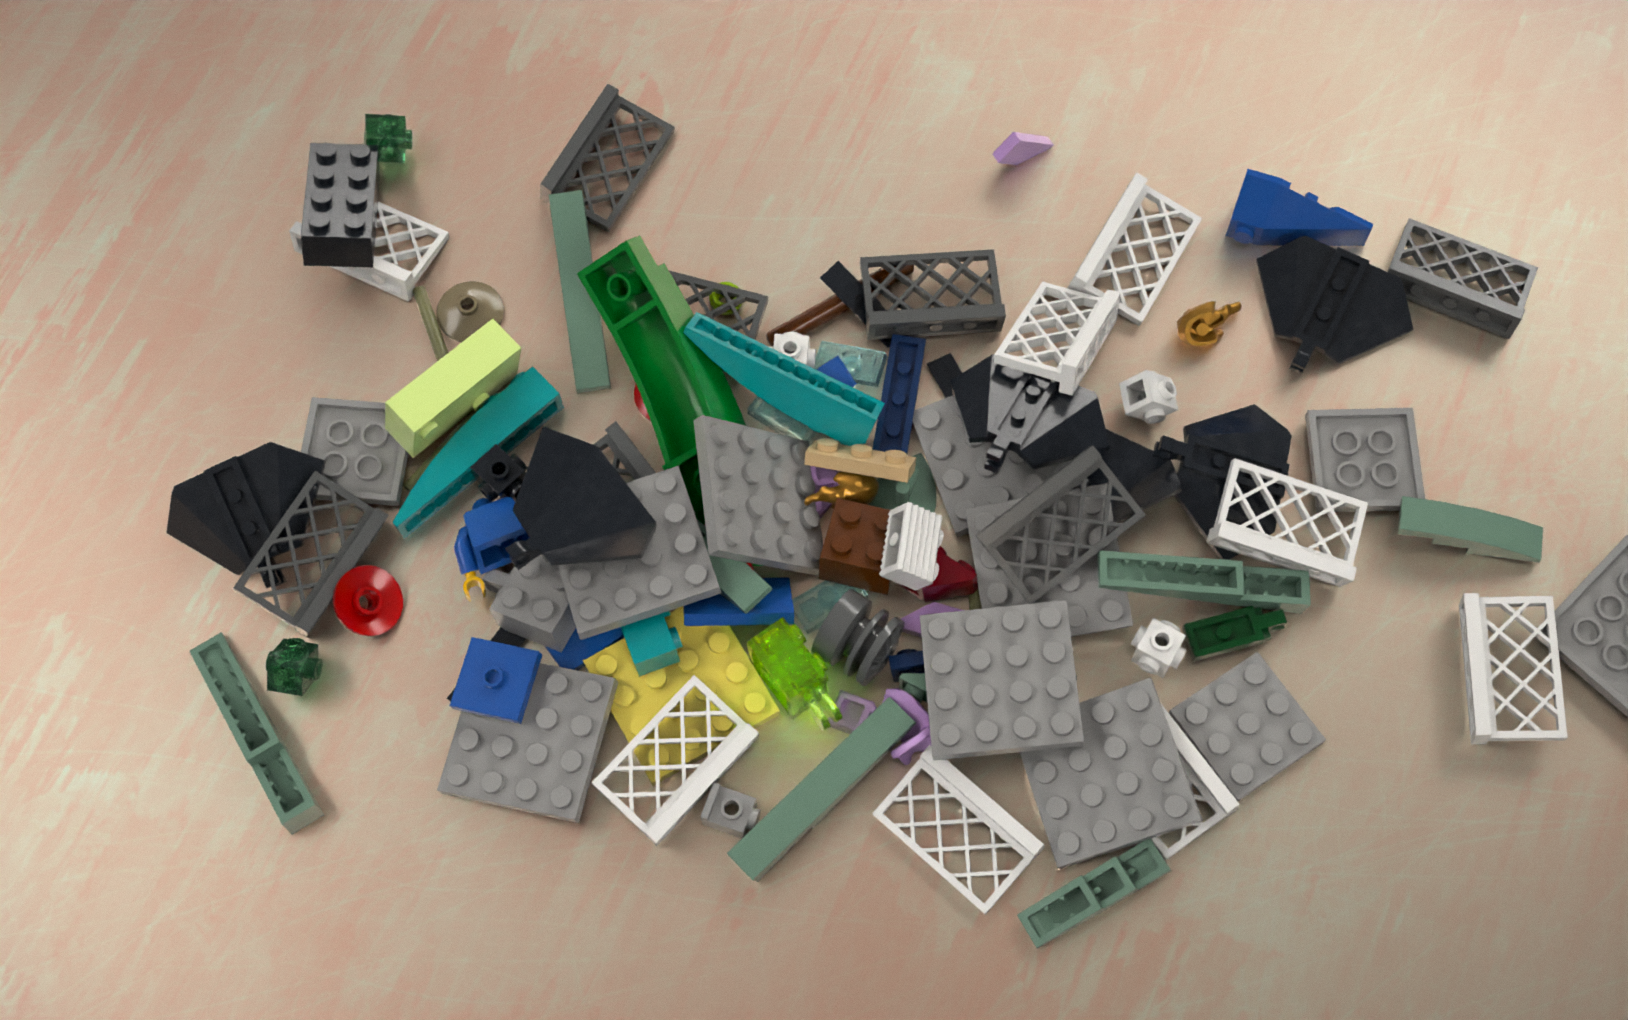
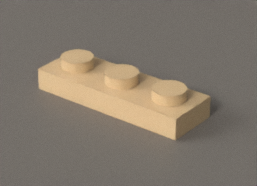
(860, 460)

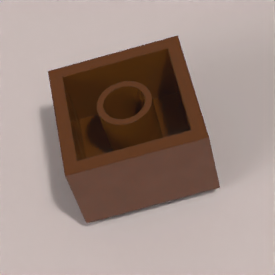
(855, 547)

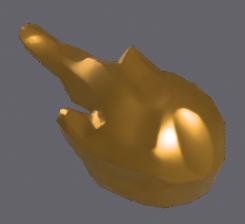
(1198, 324)
(851, 487)

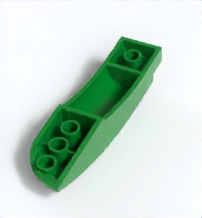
(670, 371)

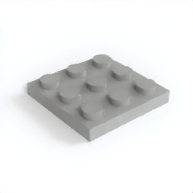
(356, 450)
(1365, 455)
(1247, 726)

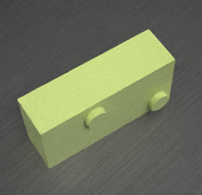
(452, 388)

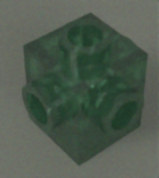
(389, 134)
(293, 666)

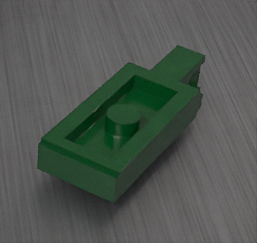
(1231, 631)

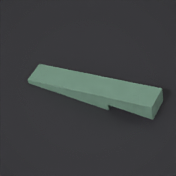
(582, 316)
(1205, 580)
(256, 734)
(821, 790)

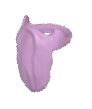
(919, 735)

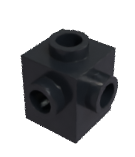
(499, 474)

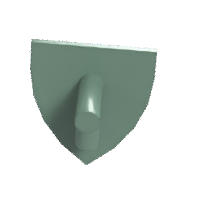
(919, 489)

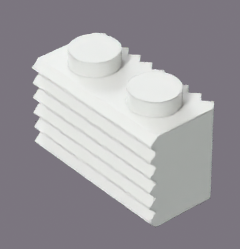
(911, 546)

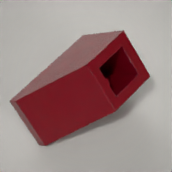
(952, 581)

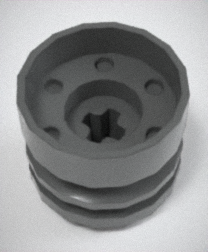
(852, 634)

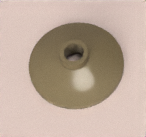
(462, 323)

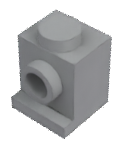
(716, 817)

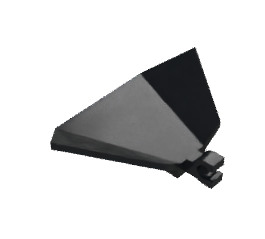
(1331, 301)
(1026, 416)
(1206, 459)
(1143, 476)
(240, 502)
(577, 507)

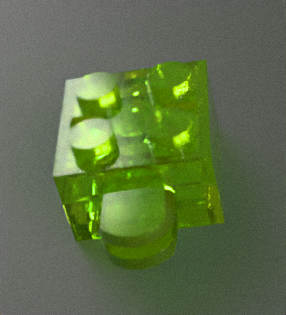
(793, 672)

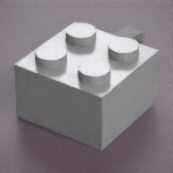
(532, 603)

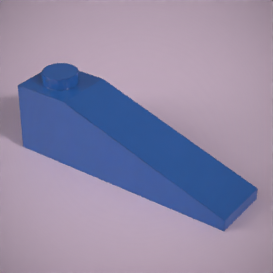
(1277, 215)

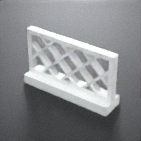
(1116, 229)
(384, 274)
(1083, 341)
(1288, 553)
(1479, 675)
(698, 782)
(1207, 784)
(981, 806)

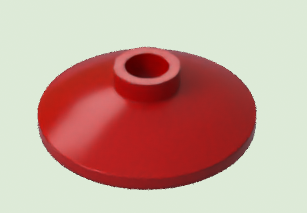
(383, 599)

